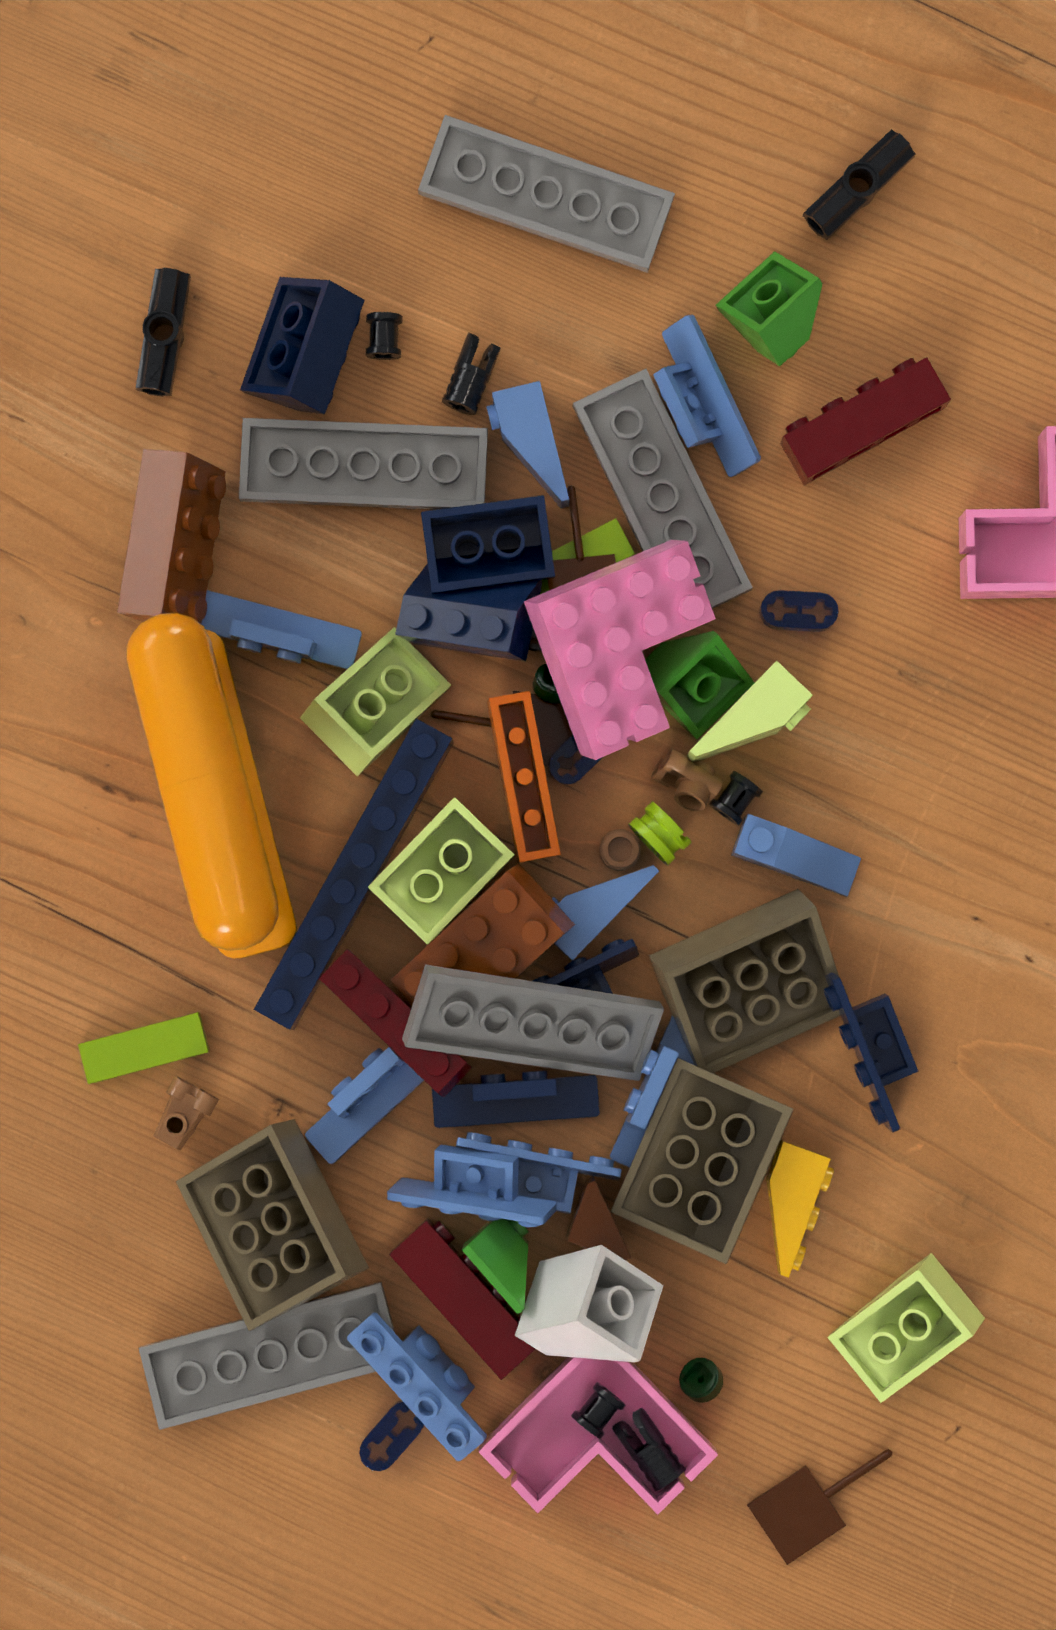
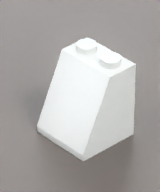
(589, 1307)

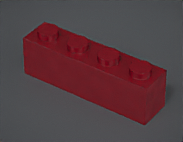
(865, 420)
(387, 1017)
(462, 1296)

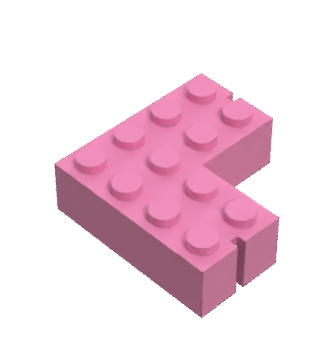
(1013, 548)
(596, 638)
(552, 1447)

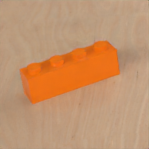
(523, 776)

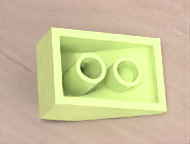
(374, 701)
(762, 711)
(441, 871)
(907, 1328)

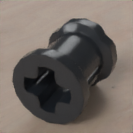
(383, 335)
(736, 798)
(598, 1410)

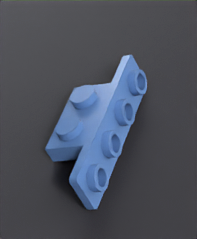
(702, 399)
(281, 631)
(643, 1102)
(362, 1103)
(545, 1175)
(473, 1184)
(422, 1380)

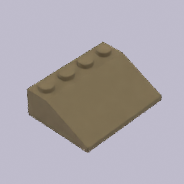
(748, 981)
(702, 1160)
(271, 1223)

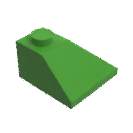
(774, 307)
(697, 679)
(502, 1257)

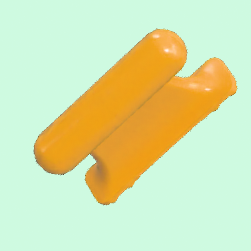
(209, 786)

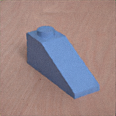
(527, 432)
(795, 855)
(596, 907)

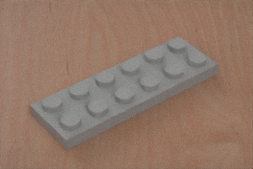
(546, 193)
(362, 464)
(658, 481)
(531, 1023)
(239, 1368)

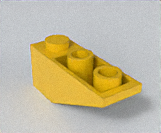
(792, 1193)

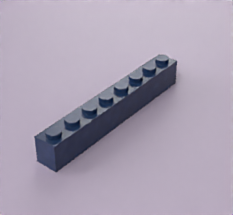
(353, 872)

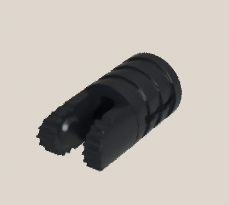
(468, 380)
(655, 1455)

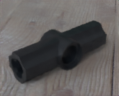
(875, 167)
(167, 307)

